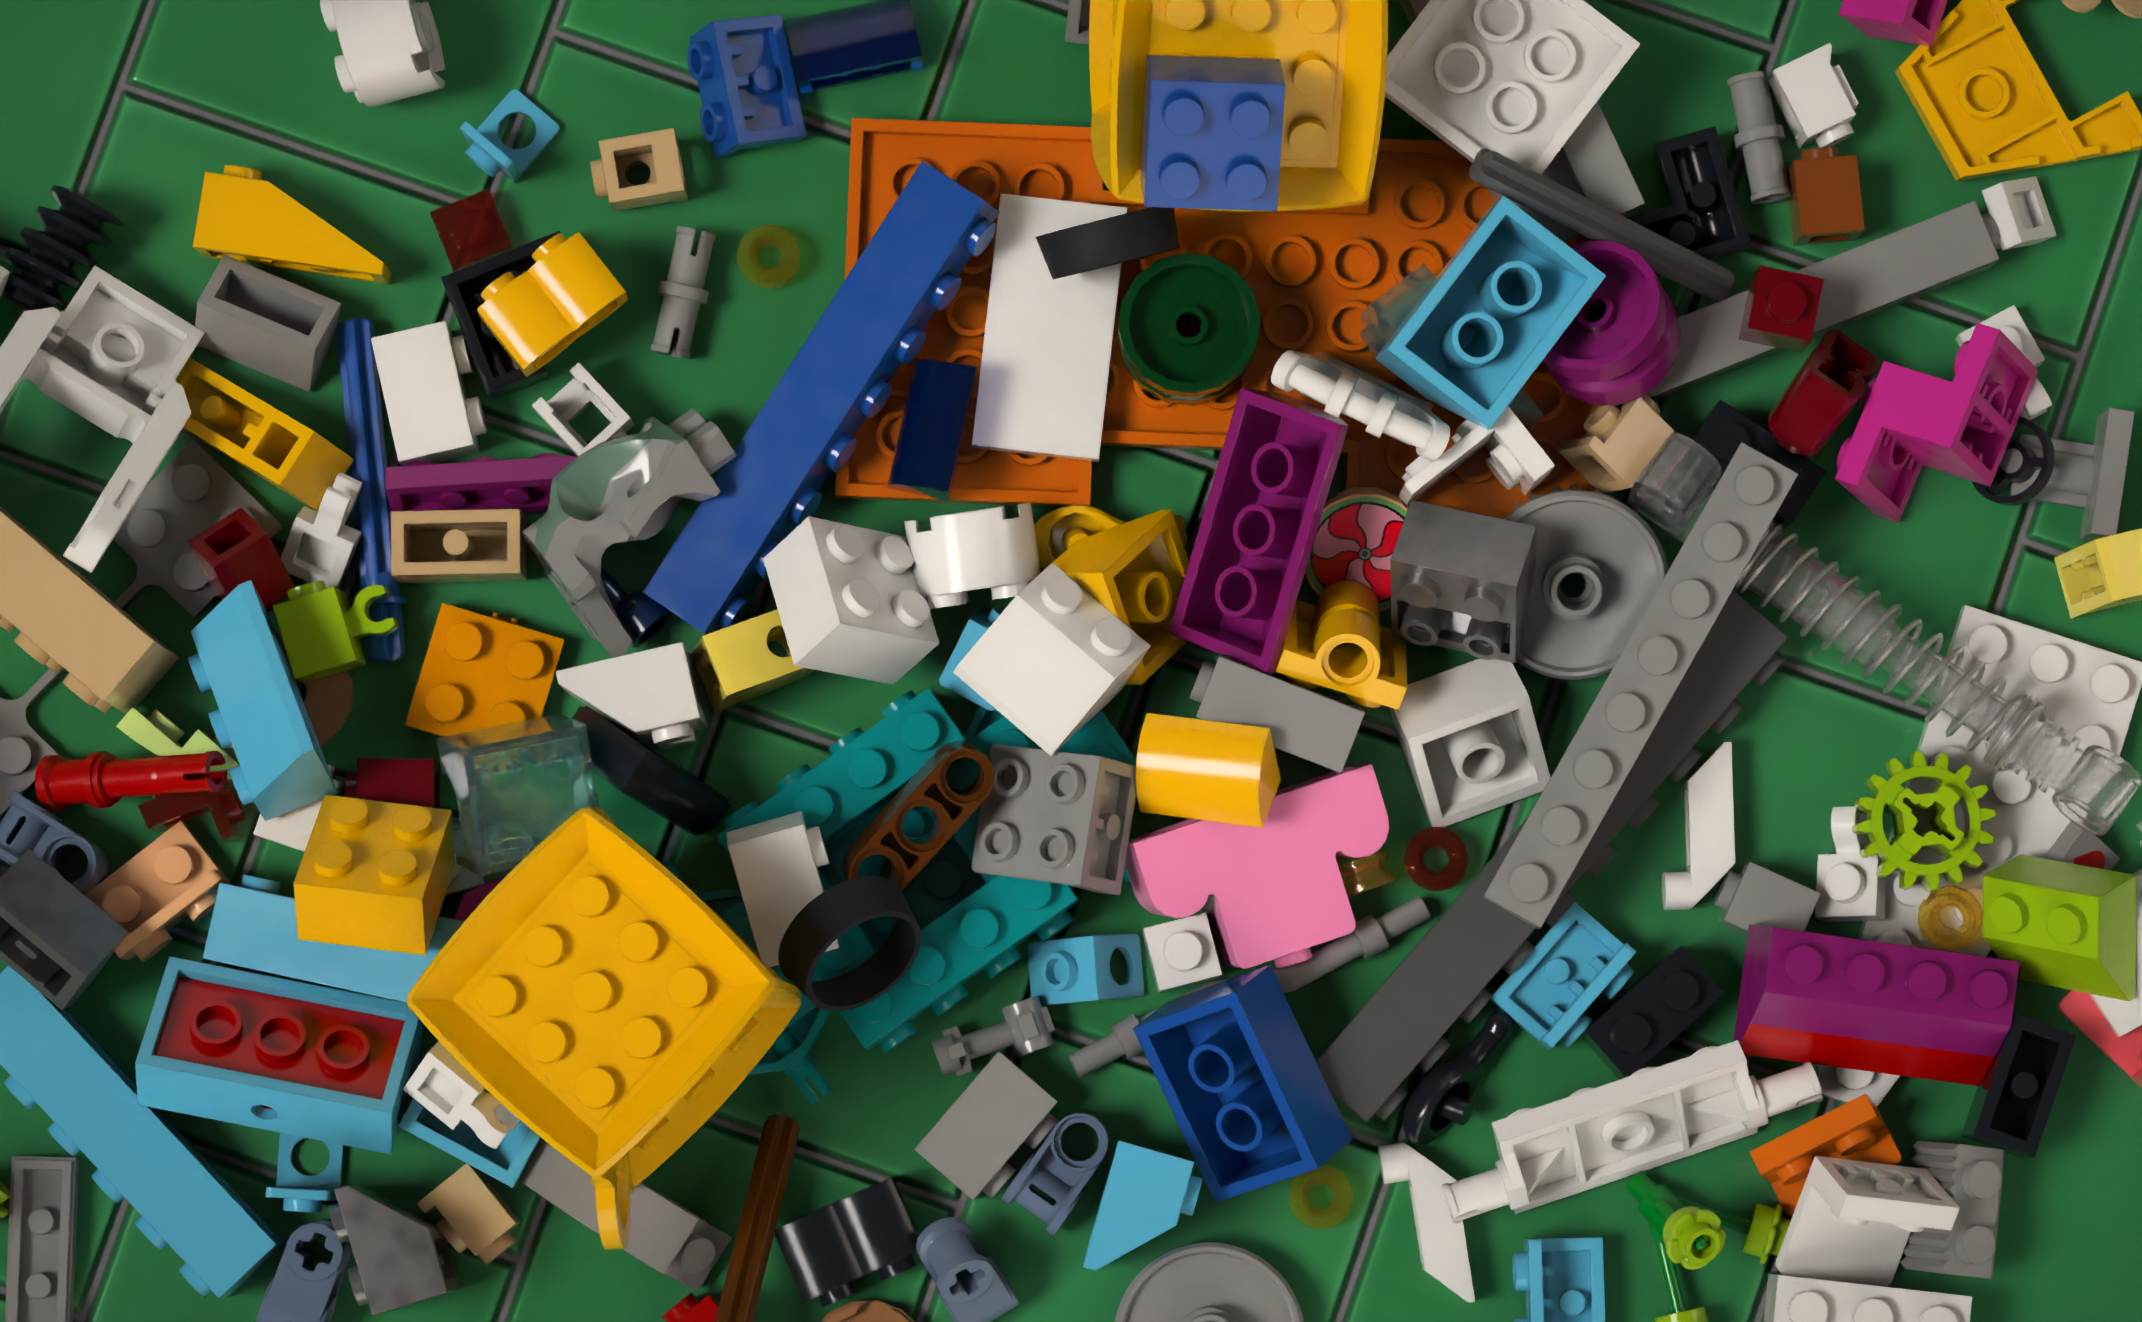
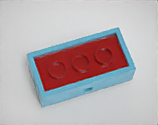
(278, 1055)

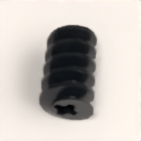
(57, 250)

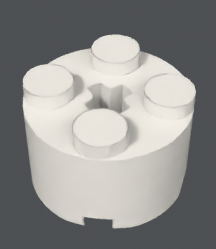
(386, 48)
(974, 553)

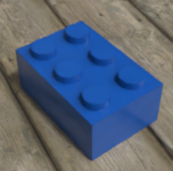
(1243, 1084)

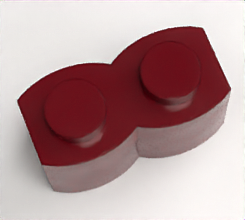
(1821, 394)

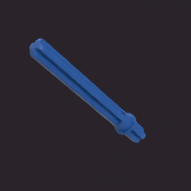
(372, 508)

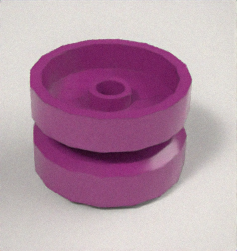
(1621, 336)

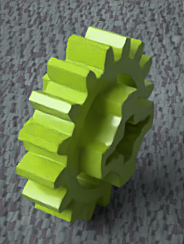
(1906, 843)

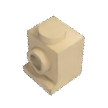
(654, 150)
(1617, 443)
(472, 1214)

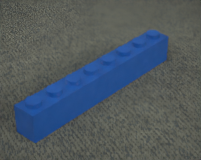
(824, 399)

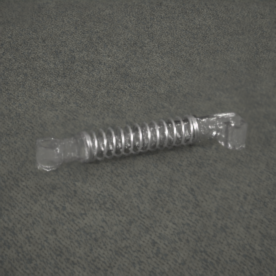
(2088, 784)

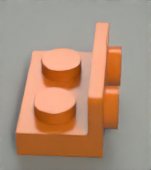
(1846, 1132)

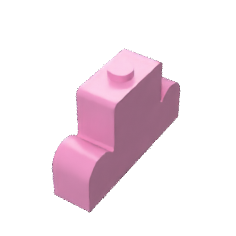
(1270, 886)

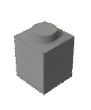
(1763, 899)

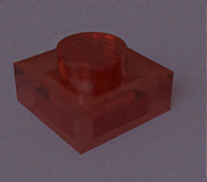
(471, 230)

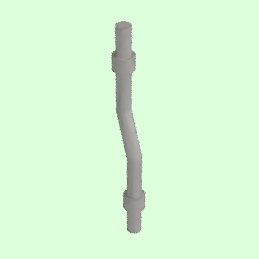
(1367, 939)

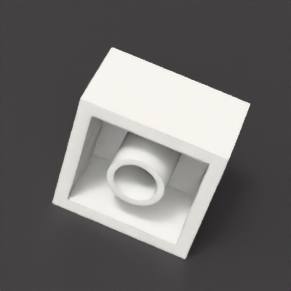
(850, 601)

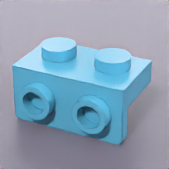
(1564, 977)
(1561, 1279)

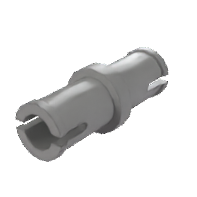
(1759, 137)
(683, 292)

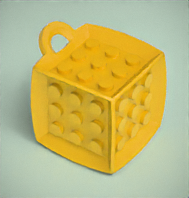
(1330, 66)
(603, 1006)

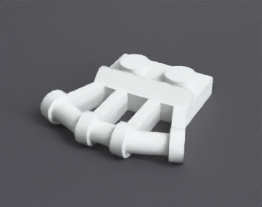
(1363, 398)

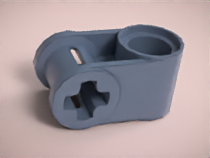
(44, 833)
(1057, 1174)
(964, 1274)
(303, 1289)

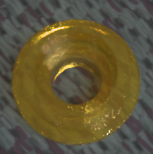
(761, 238)
(1936, 932)
(1340, 1204)

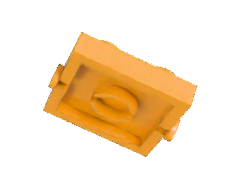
(482, 673)

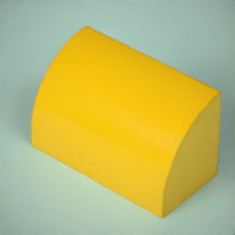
(1206, 770)

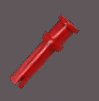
(105, 778)

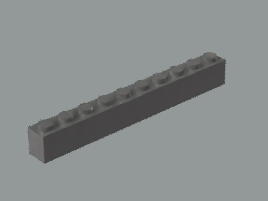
(1476, 938)

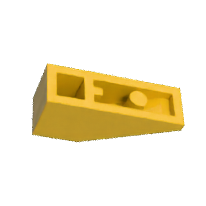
(270, 229)
(260, 436)

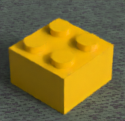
(374, 874)

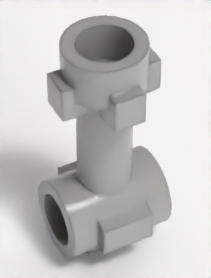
(1026, 1027)

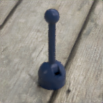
(636, 611)

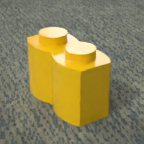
(551, 302)

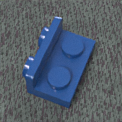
(745, 84)

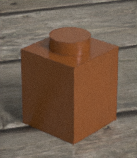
(1825, 197)

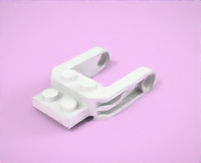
(116, 366)

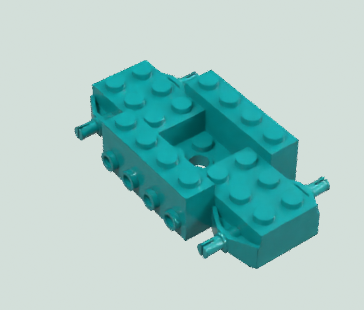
(963, 916)

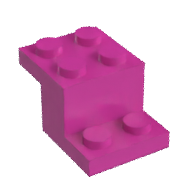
(1936, 423)

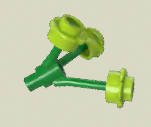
(1693, 1236)

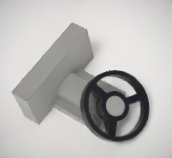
(2069, 472)

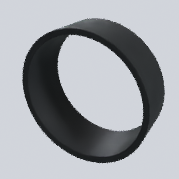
(1109, 241)
(830, 917)

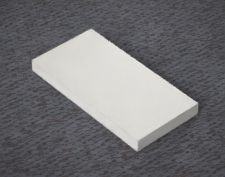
(1045, 338)

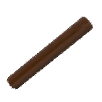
(758, 1220)

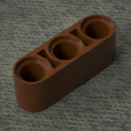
(927, 789)

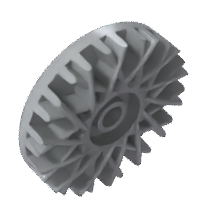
(1621, 570)
(1209, 1286)

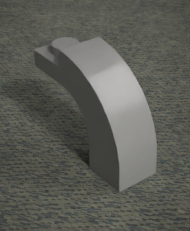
(660, 1229)

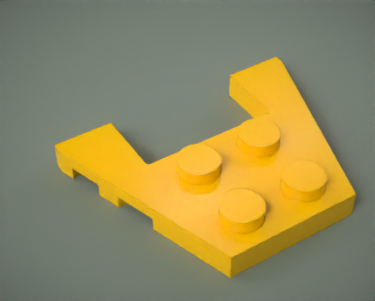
(1993, 105)

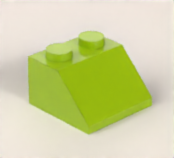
(2064, 924)

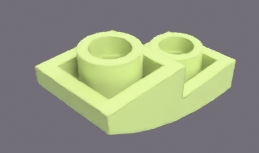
(162, 737)

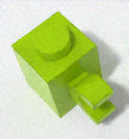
(324, 632)

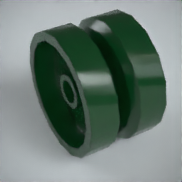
(1178, 366)

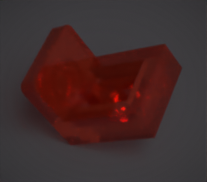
(169, 809)

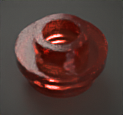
(1456, 859)

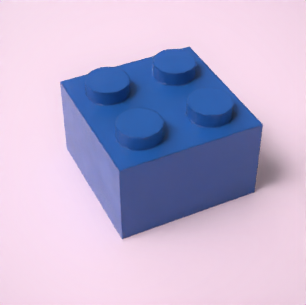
(1212, 132)

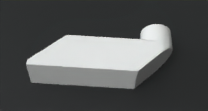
(1707, 832)
(1439, 1239)

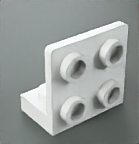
(1513, 458)
(1859, 1218)

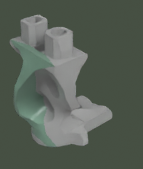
(616, 496)

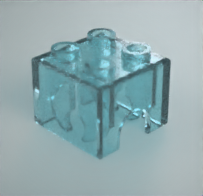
(515, 787)

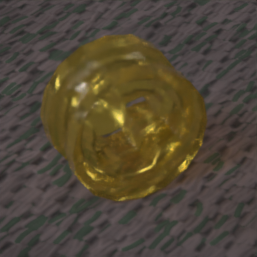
(1365, 873)

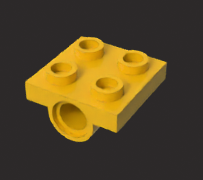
(1345, 647)

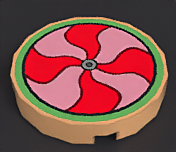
(1357, 541)

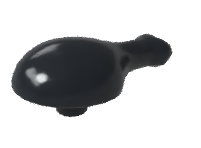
(1447, 1089)

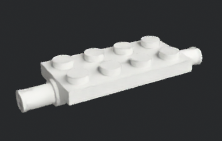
(1628, 1128)

